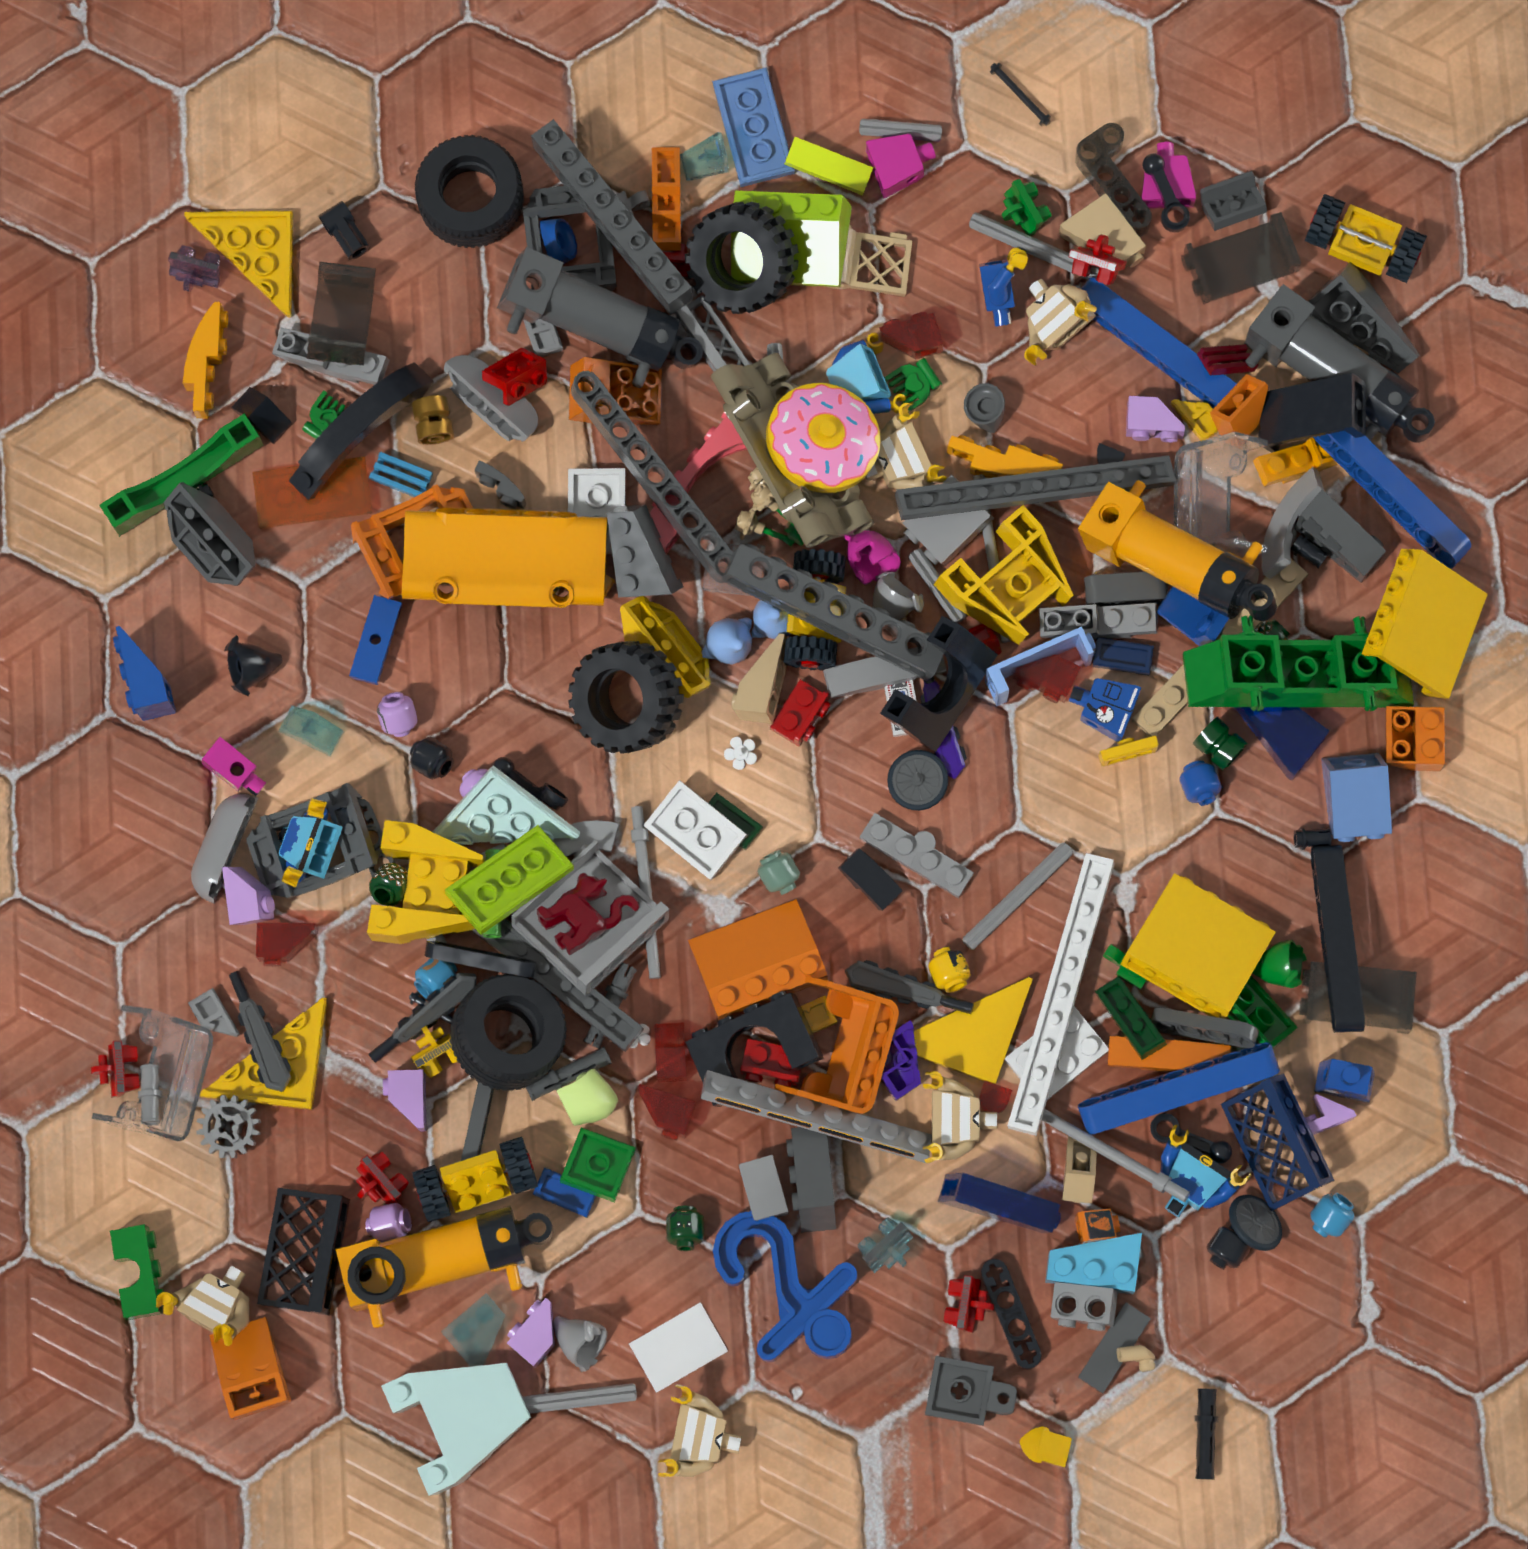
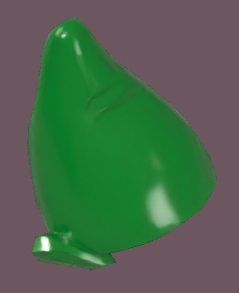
(1281, 964)

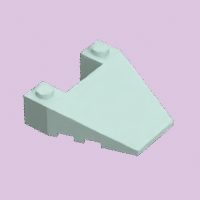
(468, 1412)

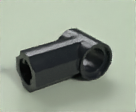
(341, 225)

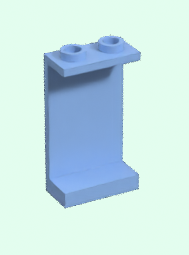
(1076, 638)

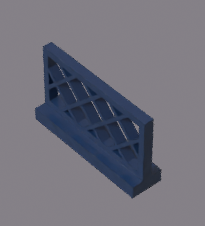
(1293, 1127)

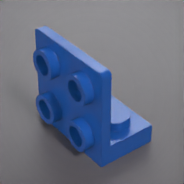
(1191, 617)

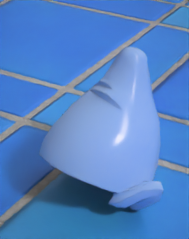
(769, 621)
(728, 640)

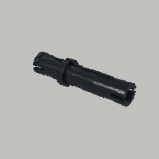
(1206, 1425)

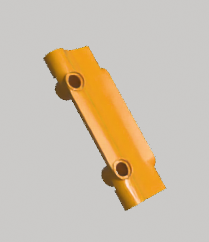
(504, 557)

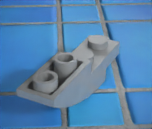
(293, 347)
(1101, 622)

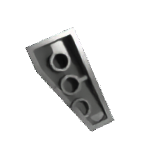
(1360, 316)

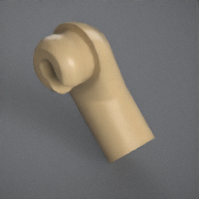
(1139, 1354)

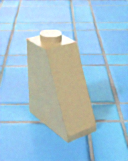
(1105, 219)

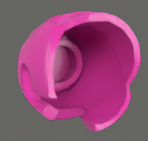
(871, 555)

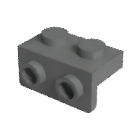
(1232, 201)

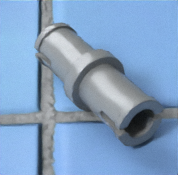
(150, 1094)

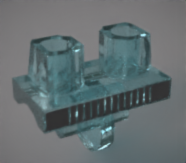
(889, 1249)

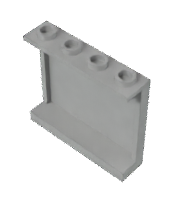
(603, 955)

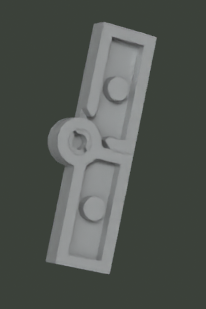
(917, 854)

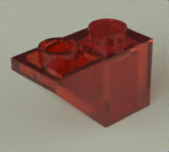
(913, 337)
(1049, 675)

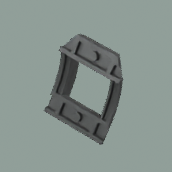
(557, 202)
(353, 840)

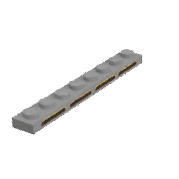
(815, 1116)

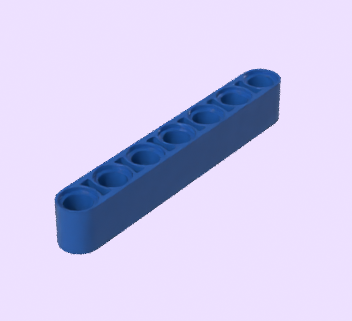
(1156, 344)
(1398, 496)
(1178, 1088)

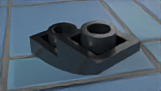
(870, 879)

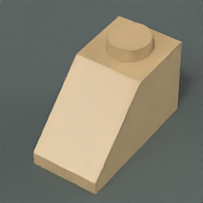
(1079, 1172)

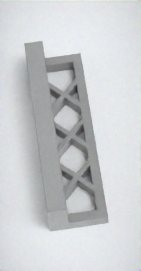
(695, 330)

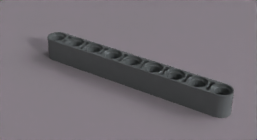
(651, 463)

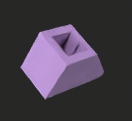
(1152, 419)
(536, 1335)

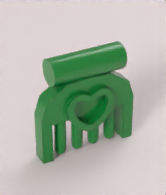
(917, 382)
(321, 416)

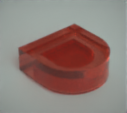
(994, 1097)

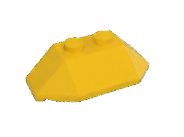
(660, 627)

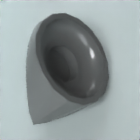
(985, 406)

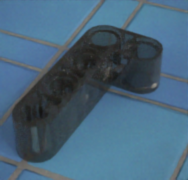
(1118, 184)

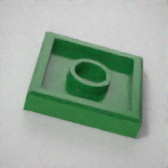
(597, 1164)

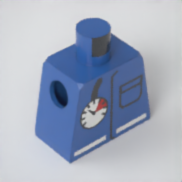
(1107, 706)
(1345, 1079)

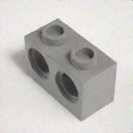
(1085, 1298)

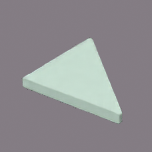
(500, 813)

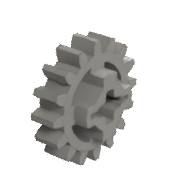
(238, 1141)

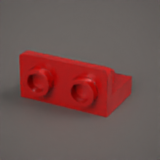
(517, 375)
(800, 713)
(767, 1062)

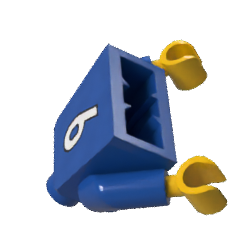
(997, 284)

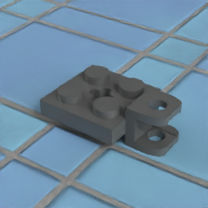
(981, 1395)

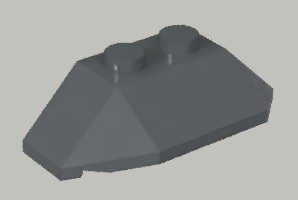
(209, 536)

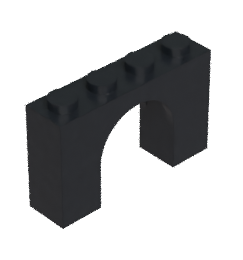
(967, 666)
(783, 1016)

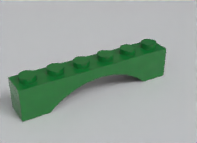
(146, 499)

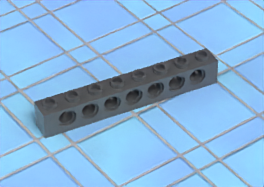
(612, 217)
(792, 601)

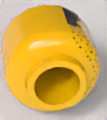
(949, 970)

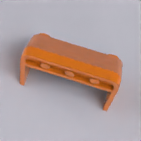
(858, 1049)

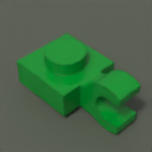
(1116, 956)

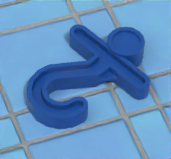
(799, 1308)

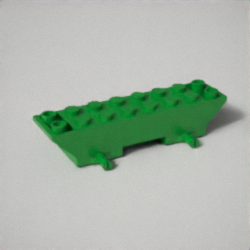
(1292, 673)

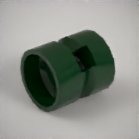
(1216, 740)

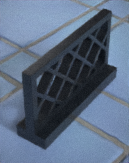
(326, 1261)

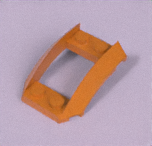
(376, 544)

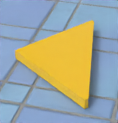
(256, 245)
(978, 1040)
(300, 1046)

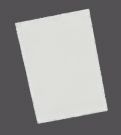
(678, 1347)

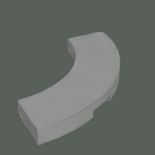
(1279, 535)
(601, 831)

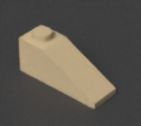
(762, 685)

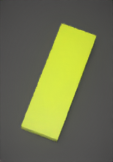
(828, 165)

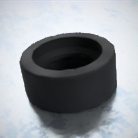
(355, 1267)

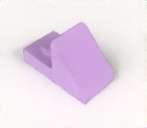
(1330, 1114)

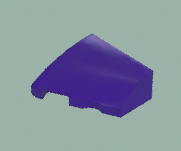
(901, 1066)

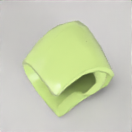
(588, 1098)

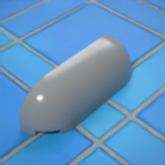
(486, 400)
(221, 844)

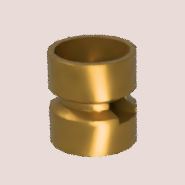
(432, 418)

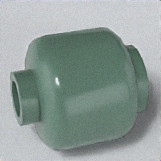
(778, 872)

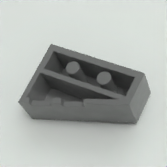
(813, 1180)

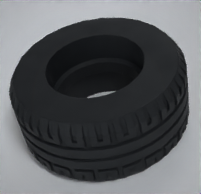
(462, 156)
(531, 1004)

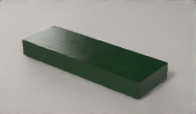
(1130, 1018)

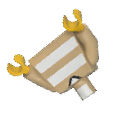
(1055, 317)
(902, 456)
(955, 1119)
(212, 1304)
(698, 1436)

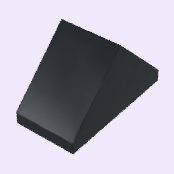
(262, 414)

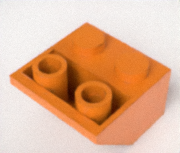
(1415, 738)

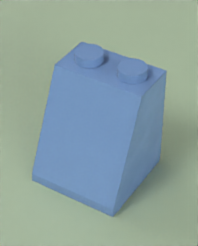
(1357, 796)

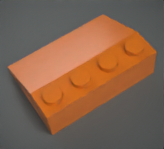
(757, 959)

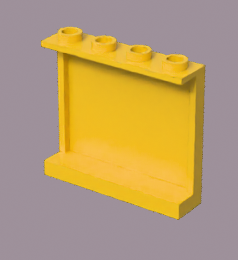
(1425, 622)
(1198, 947)

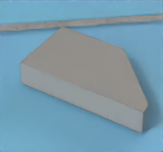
(543, 338)
(212, 1014)

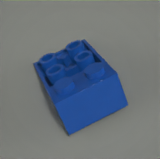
(149, 690)

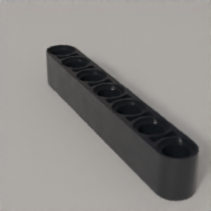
(1337, 939)

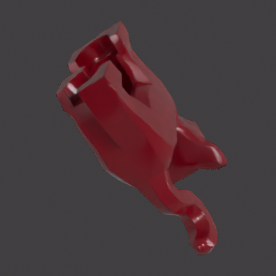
(581, 917)

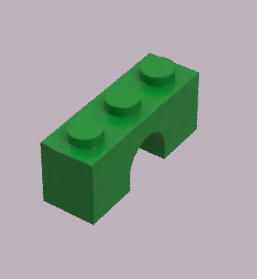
(137, 1245)

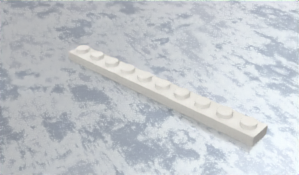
(1061, 994)

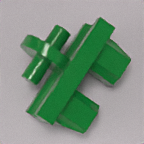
(1022, 209)

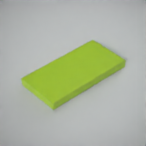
(509, 879)

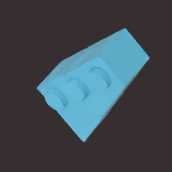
(1099, 1264)

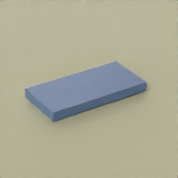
(753, 127)

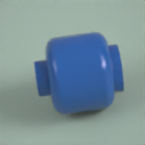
(1200, 783)

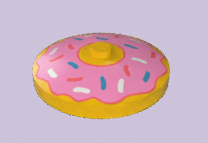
(823, 437)

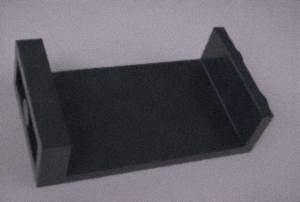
(1314, 410)

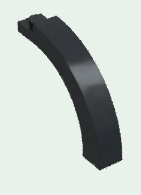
(355, 424)

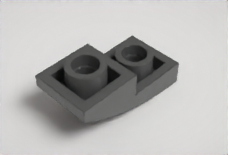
(506, 490)

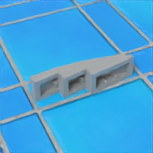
(867, 676)

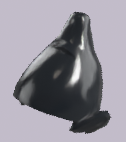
(249, 664)

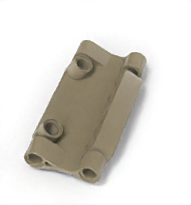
(749, 400)

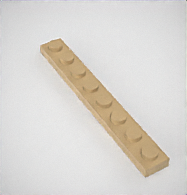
(1173, 694)

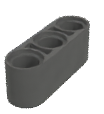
(1124, 589)

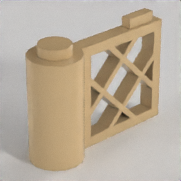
(851, 262)

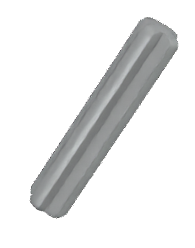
(886, 128)
(930, 575)

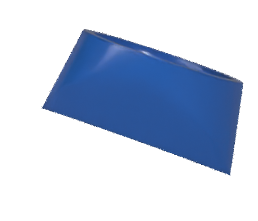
(559, 239)

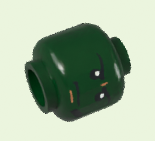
(685, 1227)

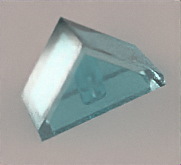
(705, 158)
(311, 730)

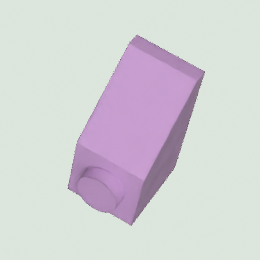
(246, 897)
(408, 1094)

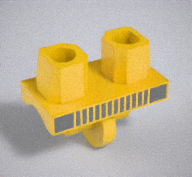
(427, 1057)

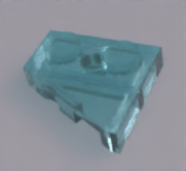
(475, 1330)

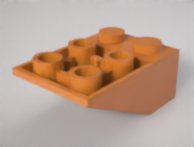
(639, 404)
(250, 1371)

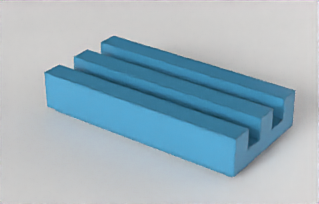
(378, 466)

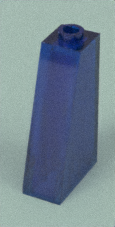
(1286, 735)
(999, 1202)

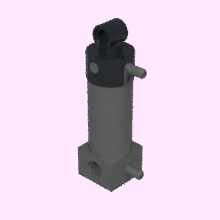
(593, 313)
(1292, 335)

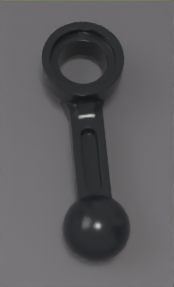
(1154, 166)
(546, 793)
(1219, 1151)

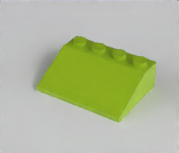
(819, 230)

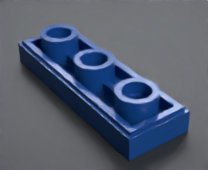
(381, 624)

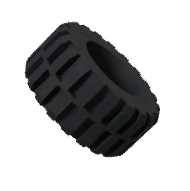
(709, 269)
(593, 705)

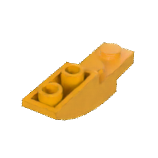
(205, 349)
(1292, 462)
(993, 463)

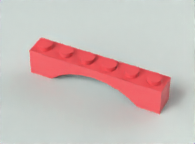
(719, 444)

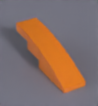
(666, 198)
(1169, 1058)

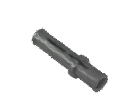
(615, 993)
(556, 1079)

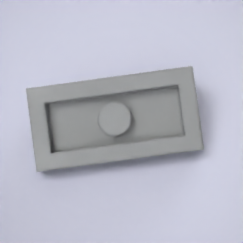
(763, 1188)

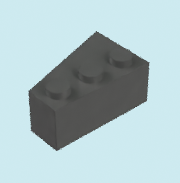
(1340, 536)
(638, 554)

